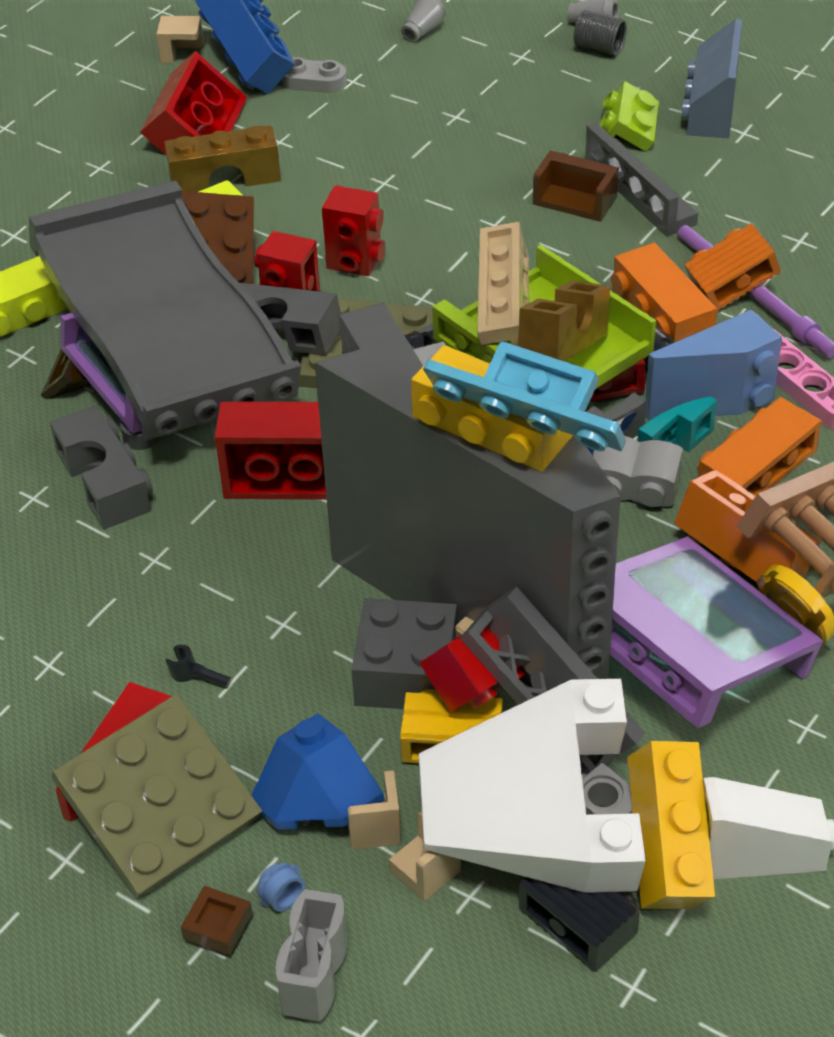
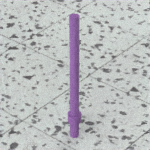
(802, 327)

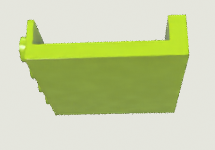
(628, 335)

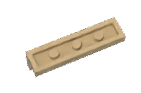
(502, 282)

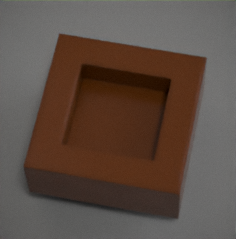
(216, 920)

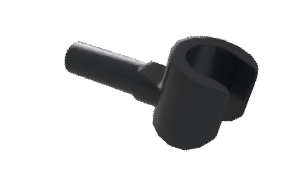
(187, 668)

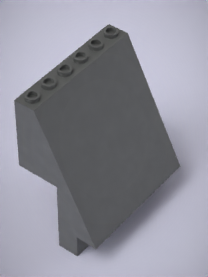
(451, 518)

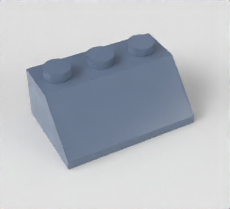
(713, 84)

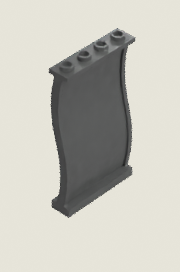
(162, 308)

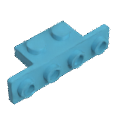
(535, 388)

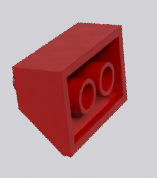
(193, 104)

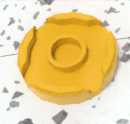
(798, 599)

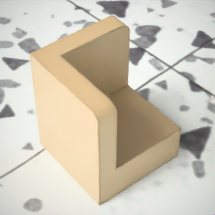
(178, 33)
(378, 822)
(423, 869)

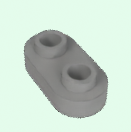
(315, 76)

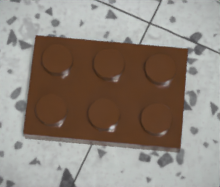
(227, 228)

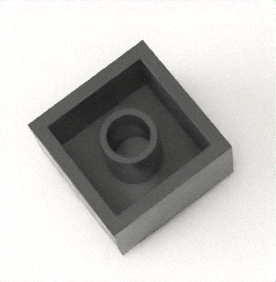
(392, 644)

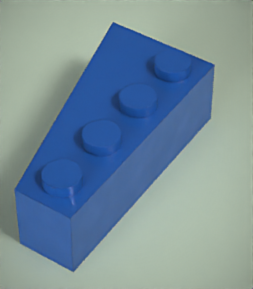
(249, 40)

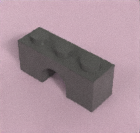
(306, 316)
(108, 469)

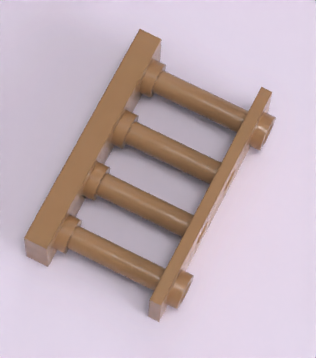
(799, 501)

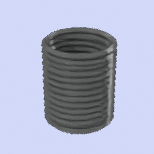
(600, 32)

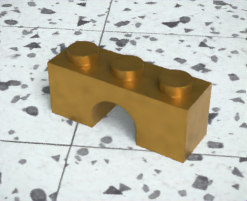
(249, 149)
(566, 324)

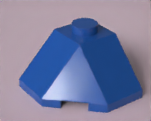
(313, 777)

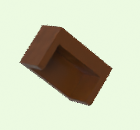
(575, 185)

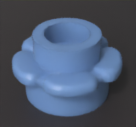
(280, 886)

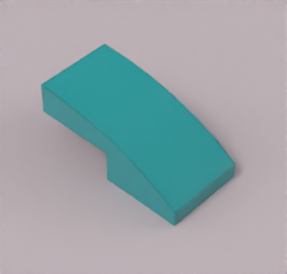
(682, 425)

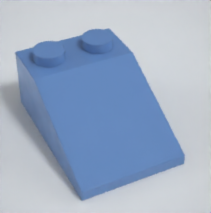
(727, 361)

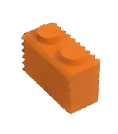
(733, 266)

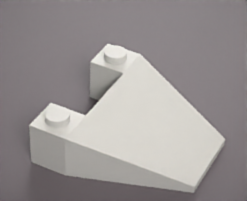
(516, 794)

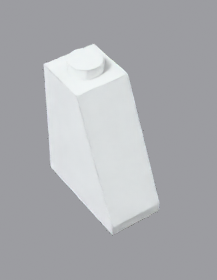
(764, 830)

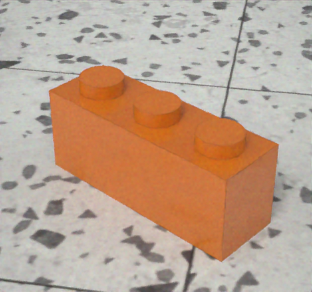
(662, 291)
(766, 447)
(710, 517)

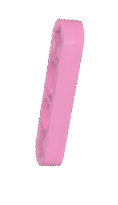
(806, 373)

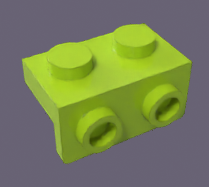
(631, 115)

